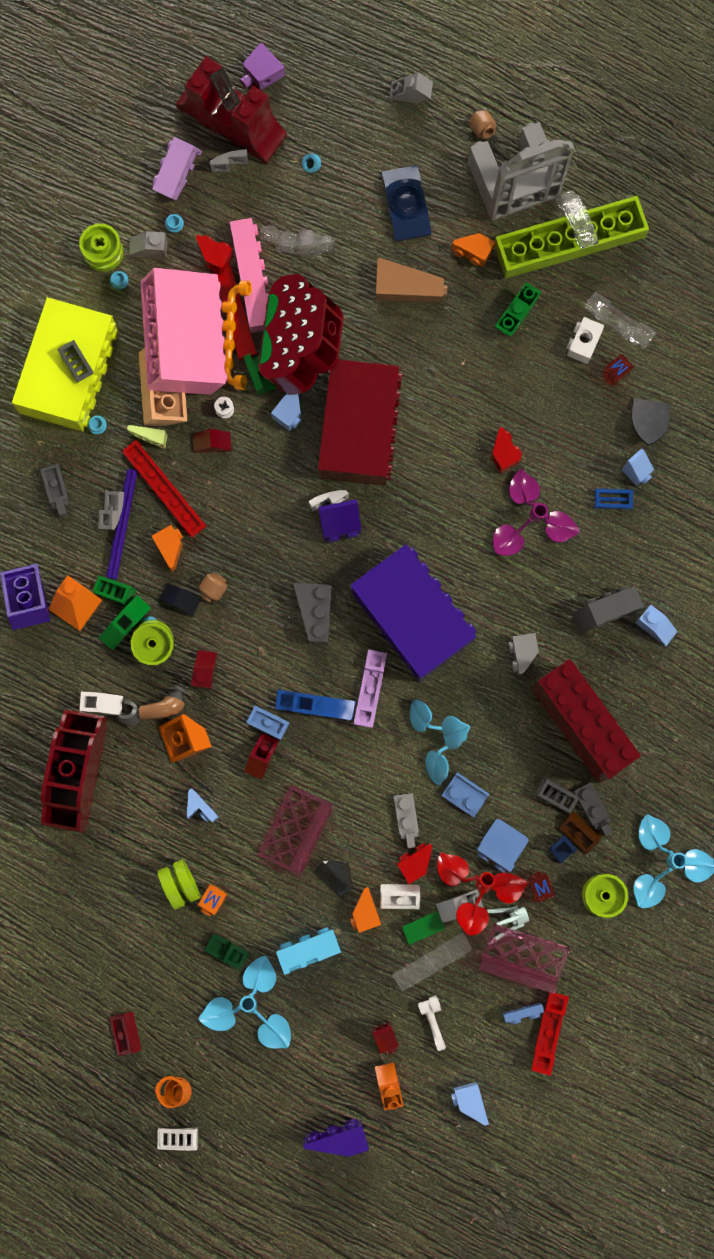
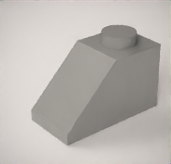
(149, 245)

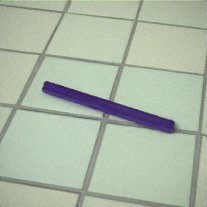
(120, 530)

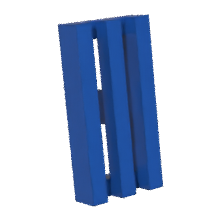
(597, 505)

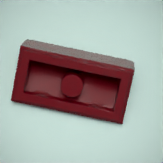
(125, 1033)

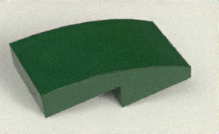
(226, 951)

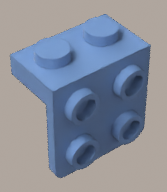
(502, 845)

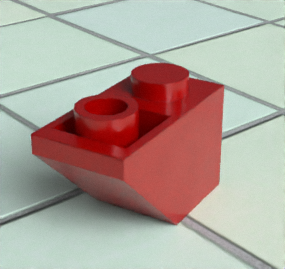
(215, 254)
(504, 453)
(415, 865)

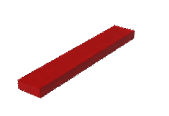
(242, 335)
(164, 489)

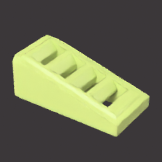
(154, 436)

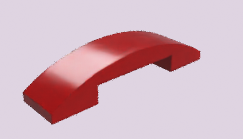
(549, 1033)

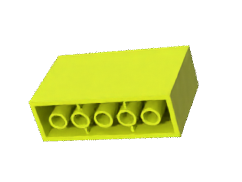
(46, 384)

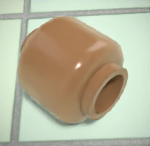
(482, 124)
(213, 587)

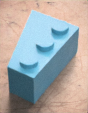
(308, 950)

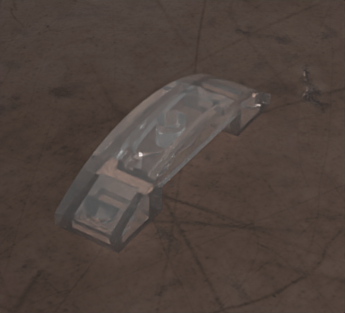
(578, 218)
(619, 322)

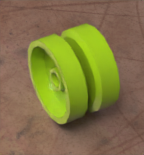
(101, 247)
(155, 631)
(177, 885)
(616, 897)

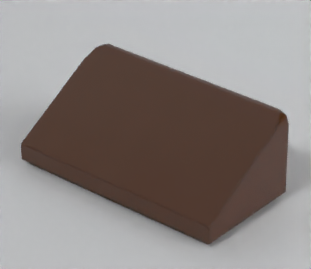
(580, 832)

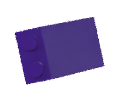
(340, 521)
(24, 597)

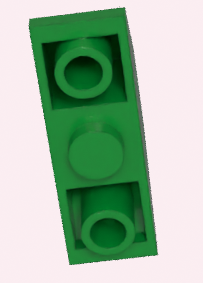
(518, 310)
(124, 622)

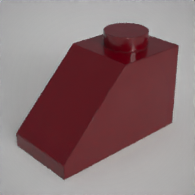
(204, 670)
(261, 755)
(385, 1038)

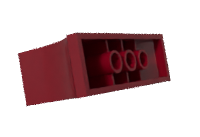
(246, 125)

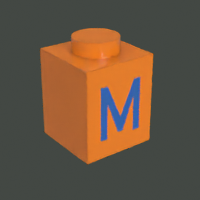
(212, 900)

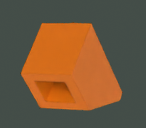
(474, 247)
(389, 1086)

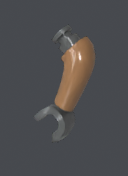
(166, 708)

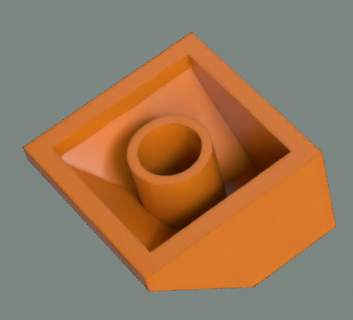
(74, 603)
(183, 738)

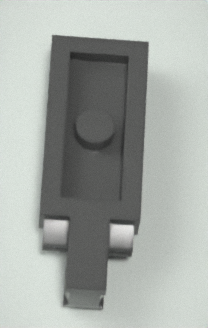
(55, 488)
(594, 808)

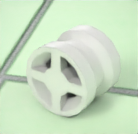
(225, 411)

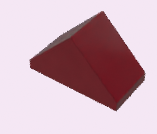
(211, 441)

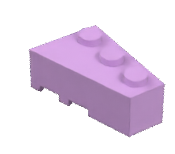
(175, 168)

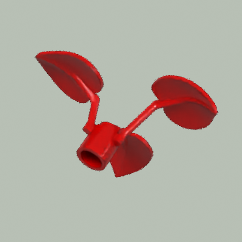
(471, 917)

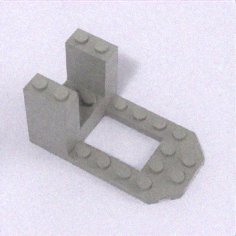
(526, 178)

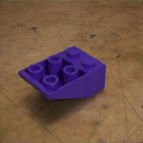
(342, 1140)

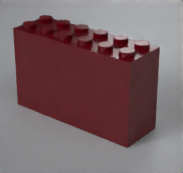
(360, 422)
(585, 721)

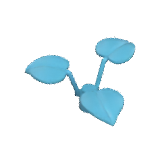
(454, 734)
(697, 864)
(261, 977)

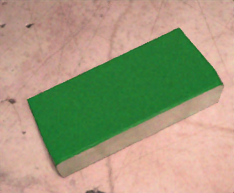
(423, 927)

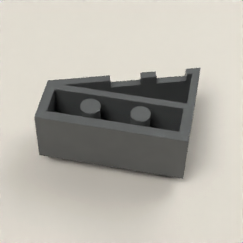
(607, 609)

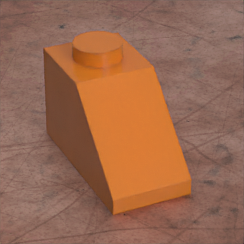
(169, 545)
(365, 913)

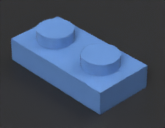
(267, 722)
(531, 1011)

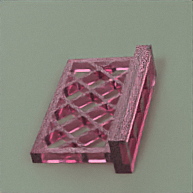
(312, 833)
(515, 971)

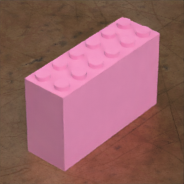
(183, 331)

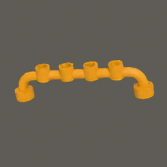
(229, 327)

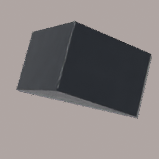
(179, 599)

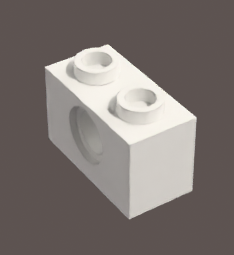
(589, 330)

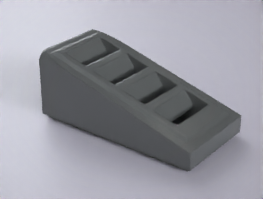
(66, 348)
(543, 784)

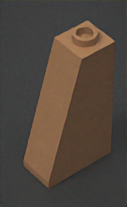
(404, 283)

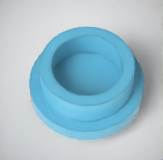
(174, 223)
(119, 280)
(97, 425)

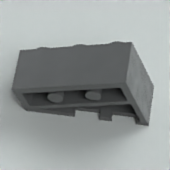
(315, 608)

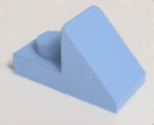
(195, 803)

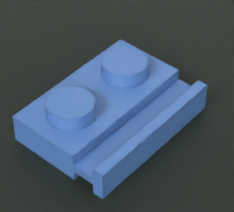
(465, 794)

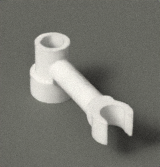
(429, 1008)

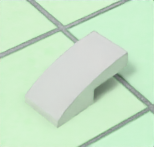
(331, 497)

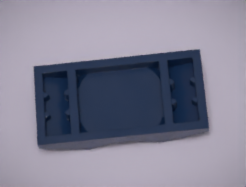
(406, 203)

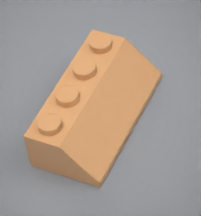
(160, 407)

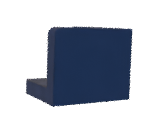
(562, 849)

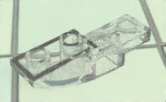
(304, 244)

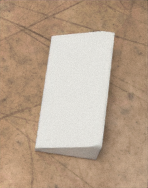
(399, 896)

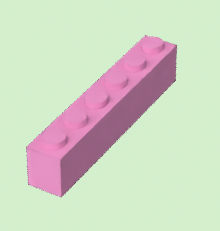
(251, 269)

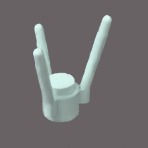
(518, 916)

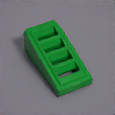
(124, 596)

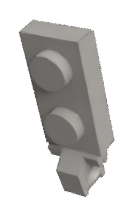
(406, 818)

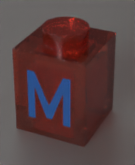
(617, 370)
(540, 886)

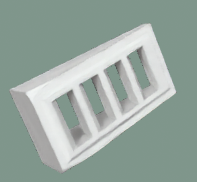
(194, 1139)

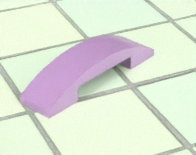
(370, 689)

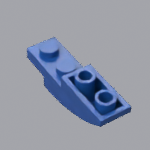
(315, 705)

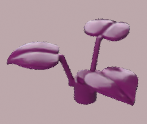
(526, 489)

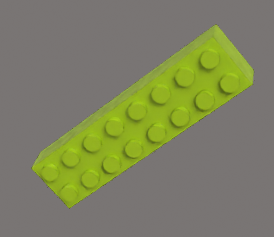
(555, 240)

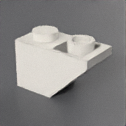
(101, 703)

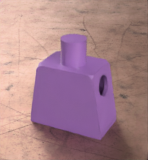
(261, 68)

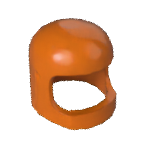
(174, 1098)

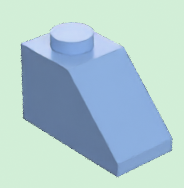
(288, 412)
(638, 468)
(657, 625)
(470, 1102)

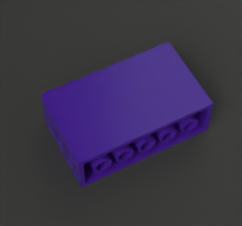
(413, 612)

